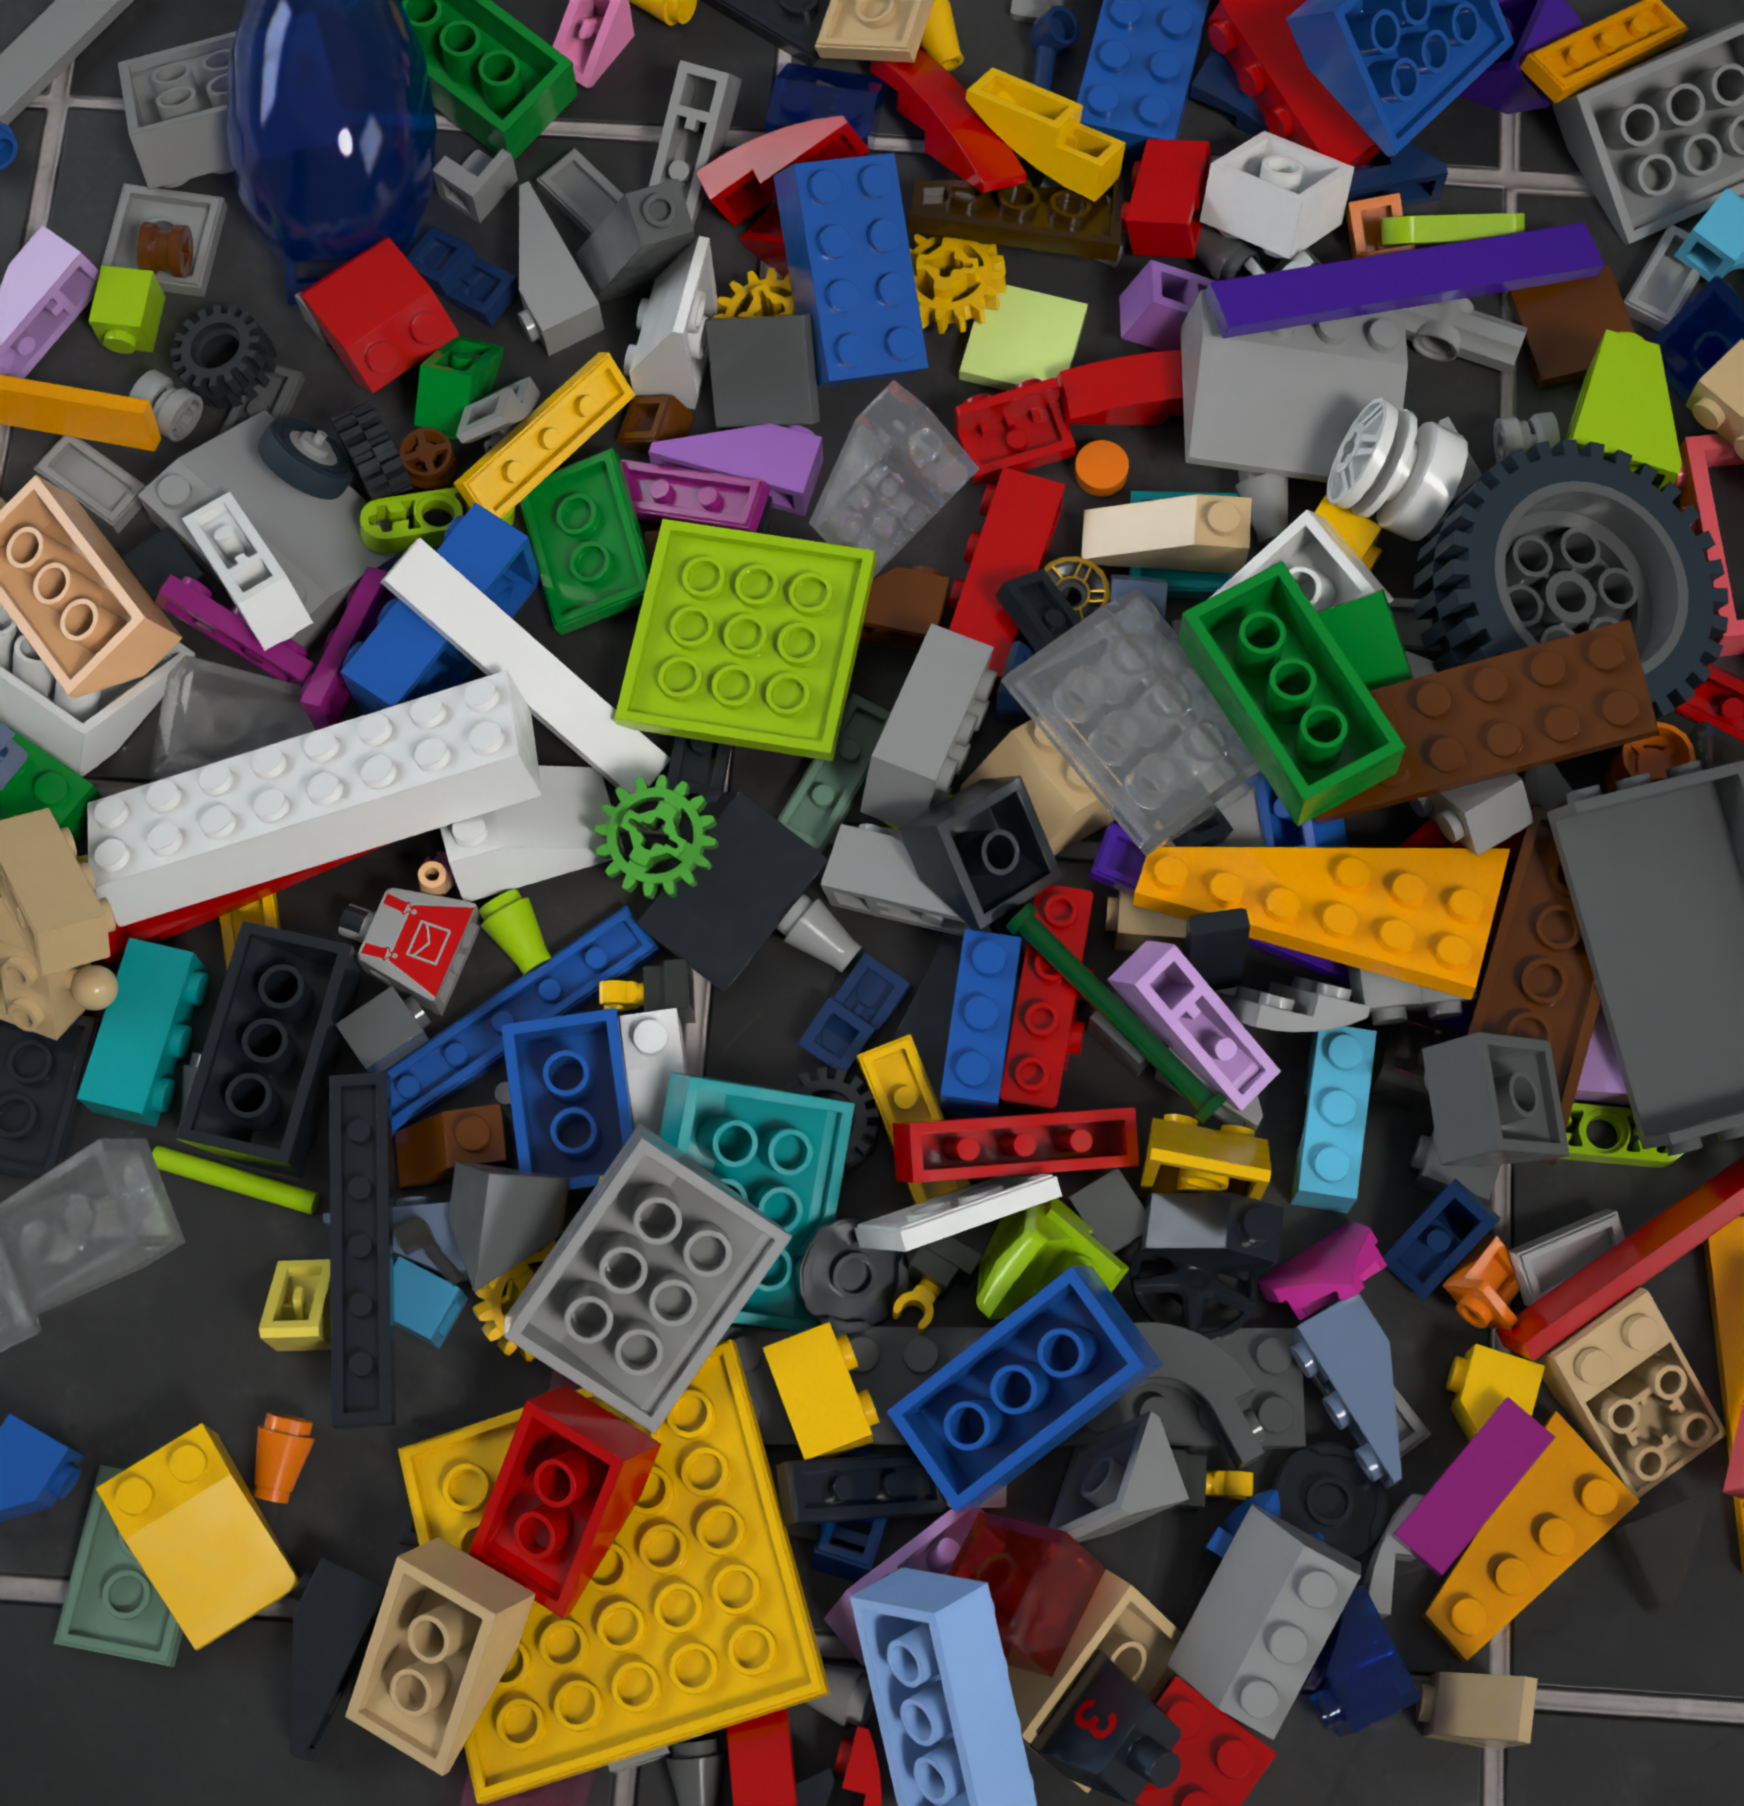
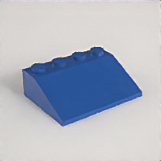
(1398, 59)

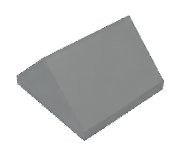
(1118, 1480)

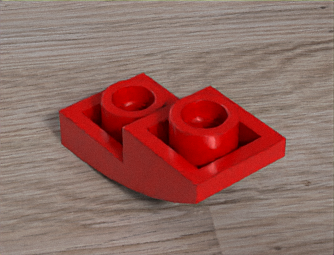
(860, 1766)

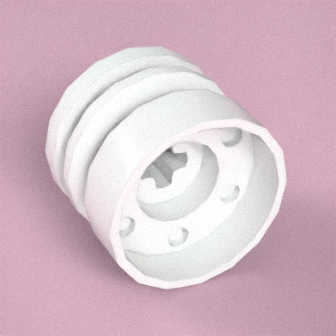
(1397, 469)

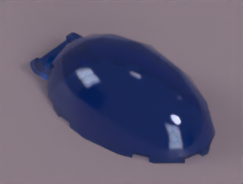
(329, 128)

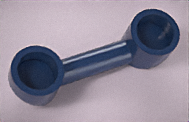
(1048, 37)

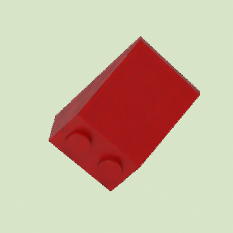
(562, 1496)

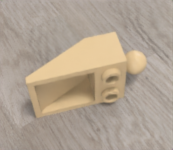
(50, 1001)

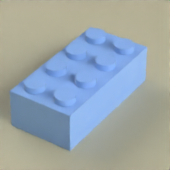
(942, 1691)

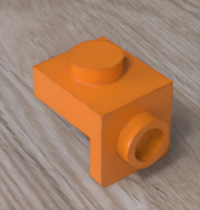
(1364, 225)
(1485, 1285)

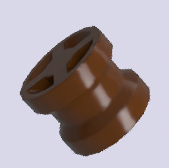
(165, 249)
(423, 448)

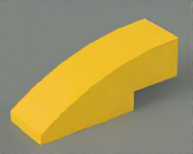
(1048, 132)

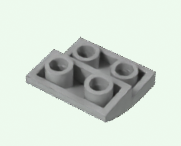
(1295, 1008)

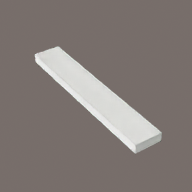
(500, 644)

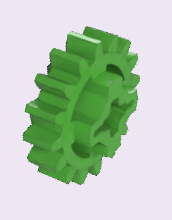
(668, 813)

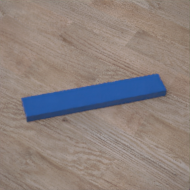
(549, 990)

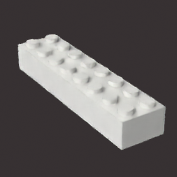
(313, 799)

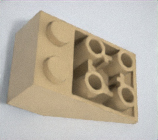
(1632, 1393)

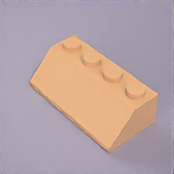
(76, 594)

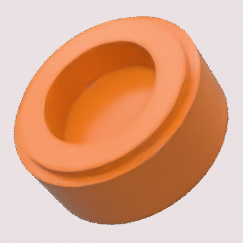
(1101, 468)

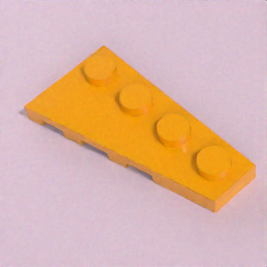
(1528, 1541)

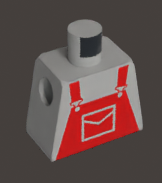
(414, 943)

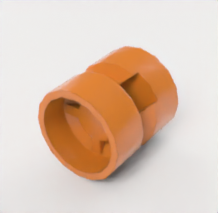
(1650, 756)

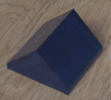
(1700, 335)

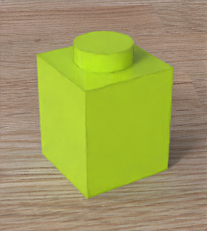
(127, 309)

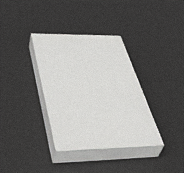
(956, 1211)

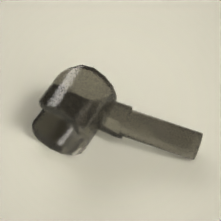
(416, 1234)

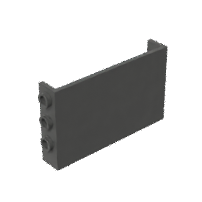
(1664, 936)

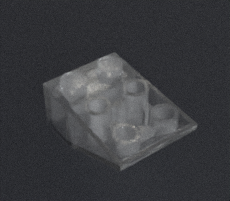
(890, 476)

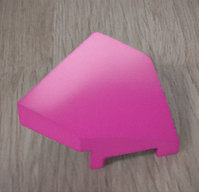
(1325, 1270)

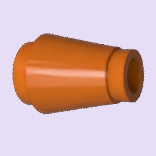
(280, 1455)

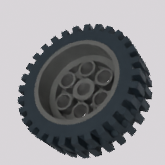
(1621, 543)

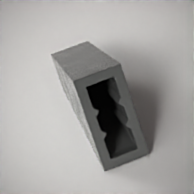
(636, 241)

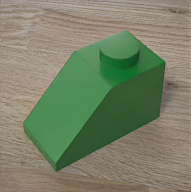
(453, 379)

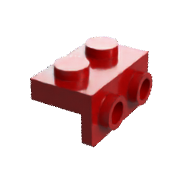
(1014, 429)

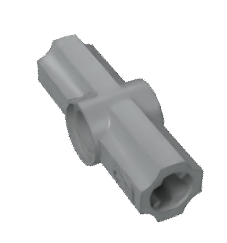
(1457, 330)

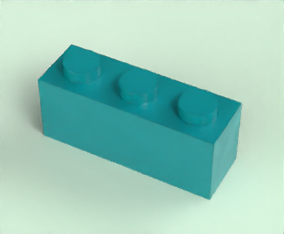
(144, 1033)

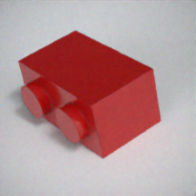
(1167, 198)

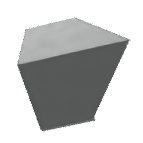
(503, 1216)

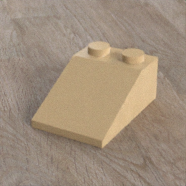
(437, 1652)

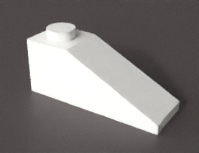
(248, 571)
(651, 1050)

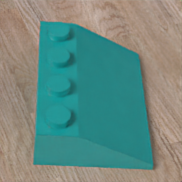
(776, 1153)

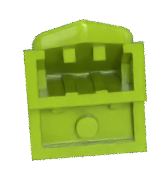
(1033, 1251)

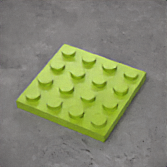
(746, 639)

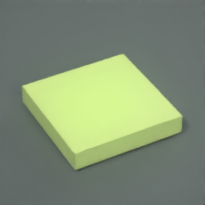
(1023, 339)

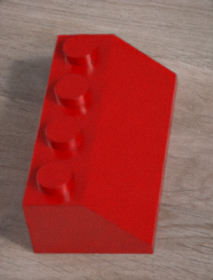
(1274, 73)

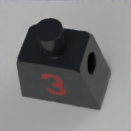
(1110, 1734)

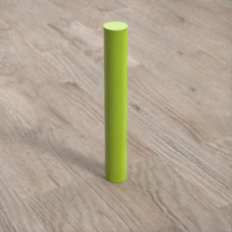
(236, 1180)

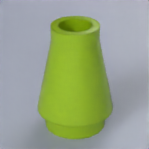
(515, 929)

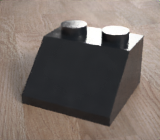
(982, 850)

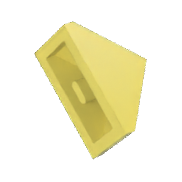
(298, 1307)

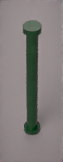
(1115, 1012)

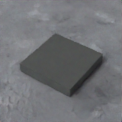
(763, 370)

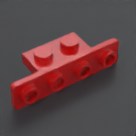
(1047, 1006)

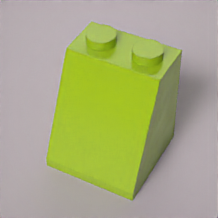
(1628, 406)

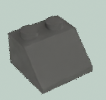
(1494, 1100)

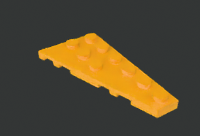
(1374, 909)

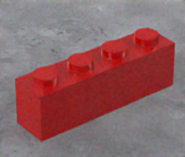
(1012, 543)
(1015, 1144)

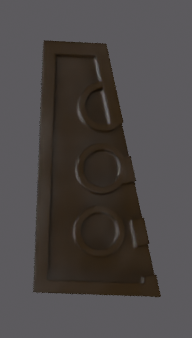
(1021, 217)

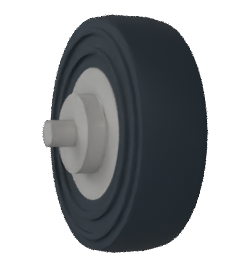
(306, 458)

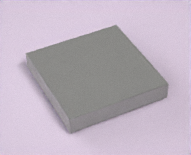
(167, 208)

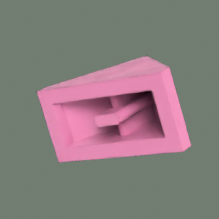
(594, 36)

